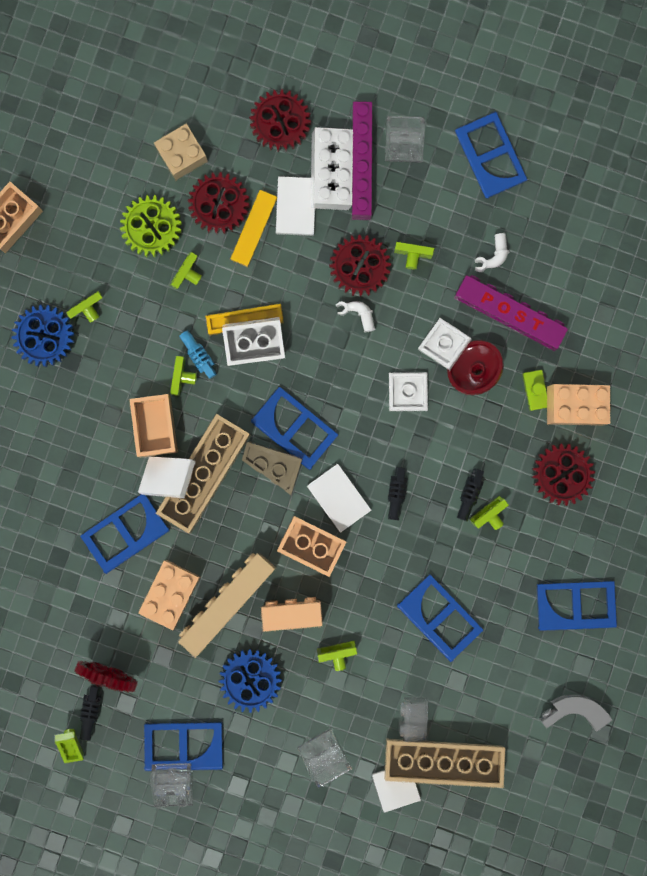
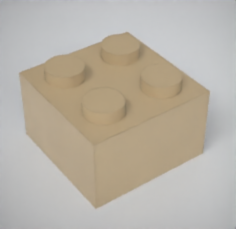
(180, 152)

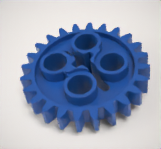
(39, 351)
(234, 689)

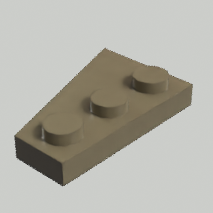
(274, 464)

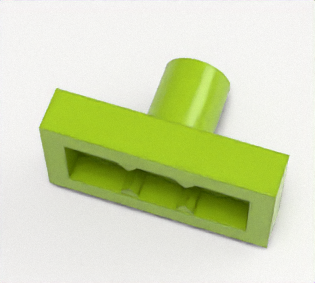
(413, 253)
(186, 272)
(86, 307)
(180, 376)
(535, 390)
(490, 514)
(337, 654)
(69, 746)

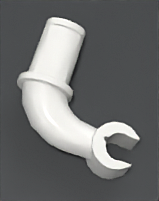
(500, 254)
(363, 310)

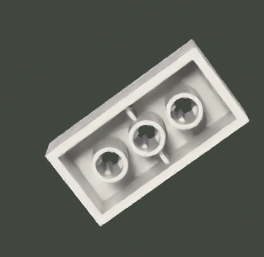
(342, 161)

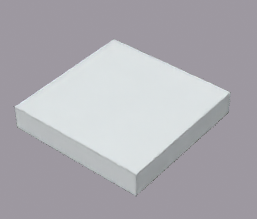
(444, 344)
(408, 392)
(394, 794)

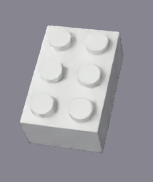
(253, 341)

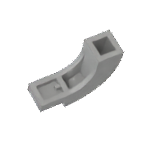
(576, 704)

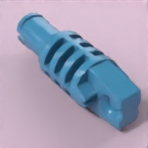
(198, 355)

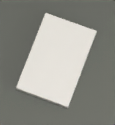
(294, 207)
(166, 477)
(339, 498)

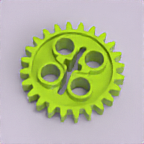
(137, 235)

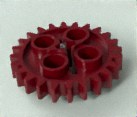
(296, 113)
(202, 198)
(375, 273)
(572, 488)
(109, 677)

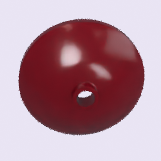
(475, 358)

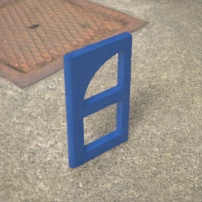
(490, 184)
(265, 422)
(154, 529)
(412, 609)
(552, 621)
(210, 760)

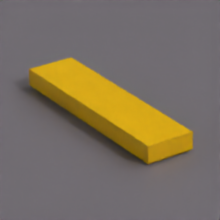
(253, 228)
(216, 321)

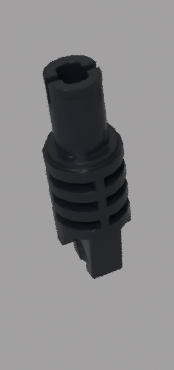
(397, 493)
(470, 494)
(89, 712)

